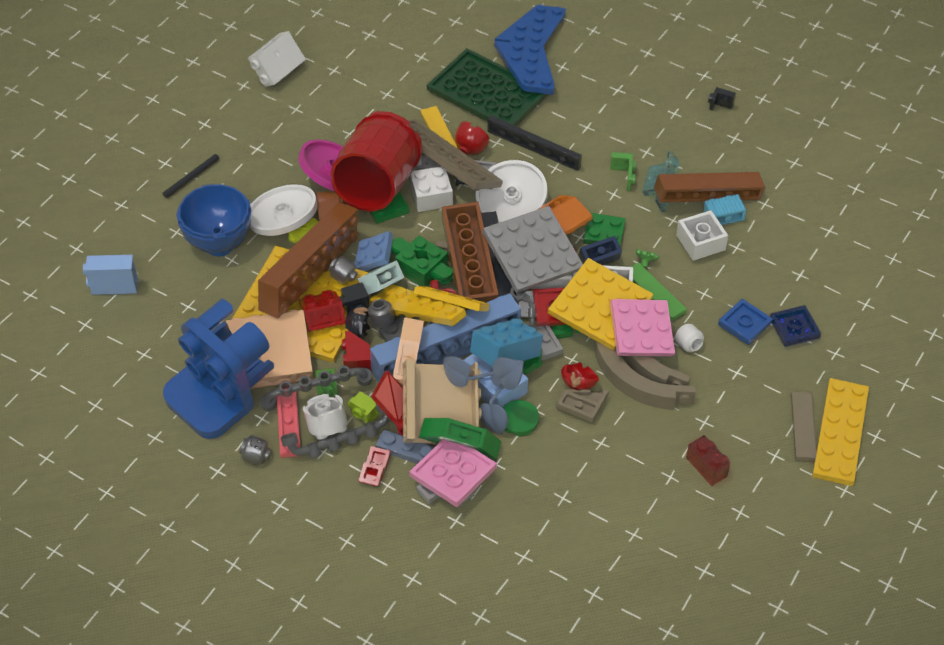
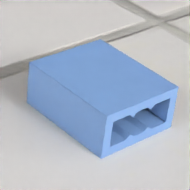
(111, 274)

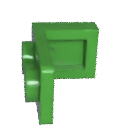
(624, 162)

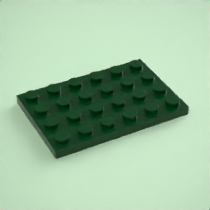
(484, 89)

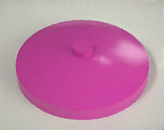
(317, 160)

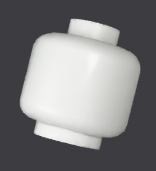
(689, 338)

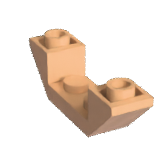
(408, 345)

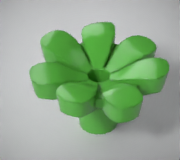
(646, 257)

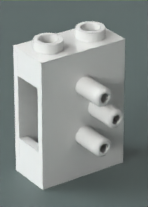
(276, 59)

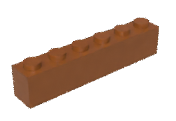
(707, 186)

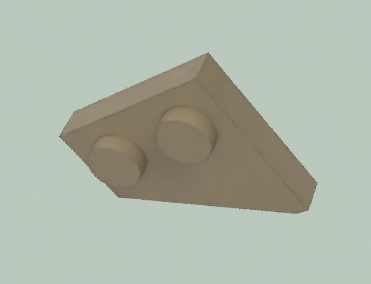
(582, 403)

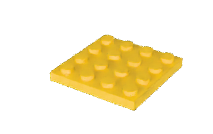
(587, 299)

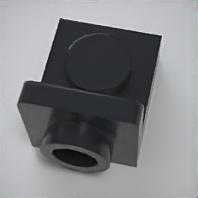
(722, 98)

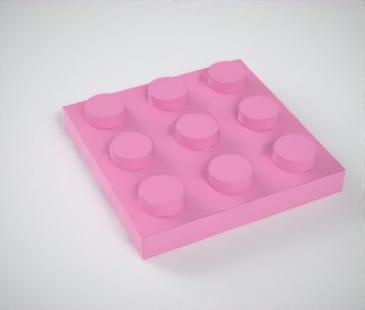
(642, 327)
(453, 471)

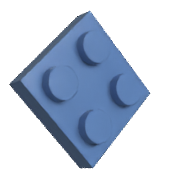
(374, 251)

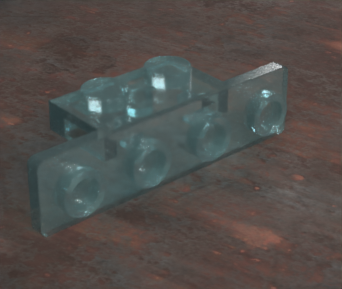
(669, 167)

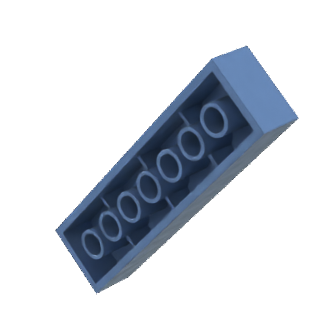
(444, 340)

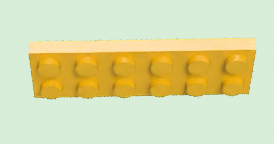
(840, 432)

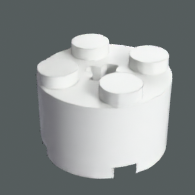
(325, 415)

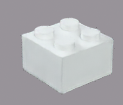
(431, 188)
(702, 235)

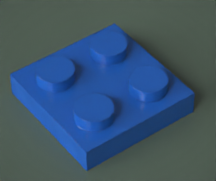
(745, 321)

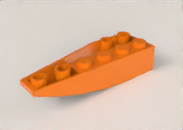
(569, 212)

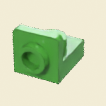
(331, 389)

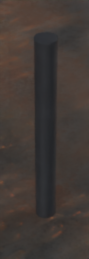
(175, 187)

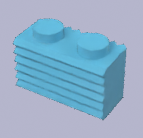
(726, 209)

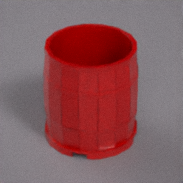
(376, 161)

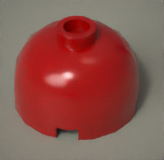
(471, 139)

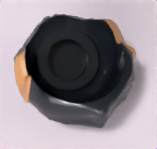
(357, 321)

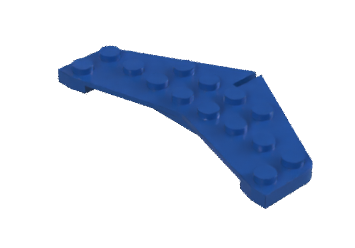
(523, 48)

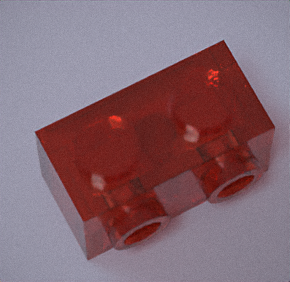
(708, 460)

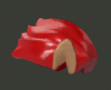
(578, 377)

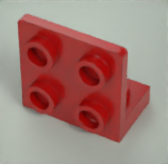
(322, 310)

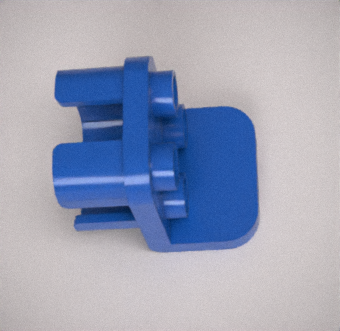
(218, 375)

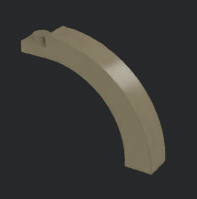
(655, 371)
(637, 386)

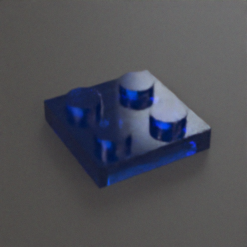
(795, 326)

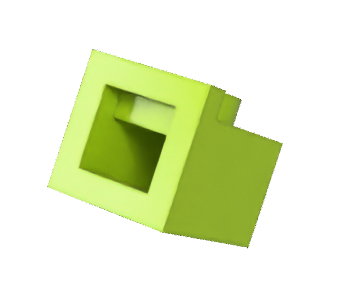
(363, 407)

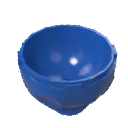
(214, 218)

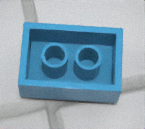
(508, 340)

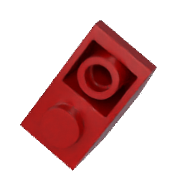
(357, 352)

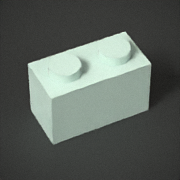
(381, 277)

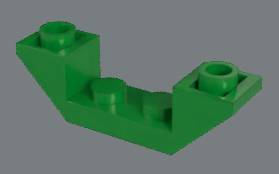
(460, 433)

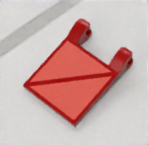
(389, 398)

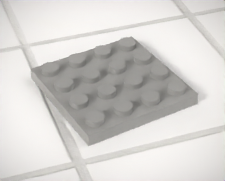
(532, 249)

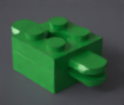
(422, 261)

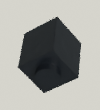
(354, 296)

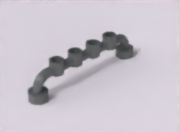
(363, 377)
(332, 442)

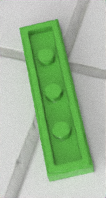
(647, 281)

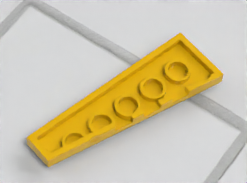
(416, 305)

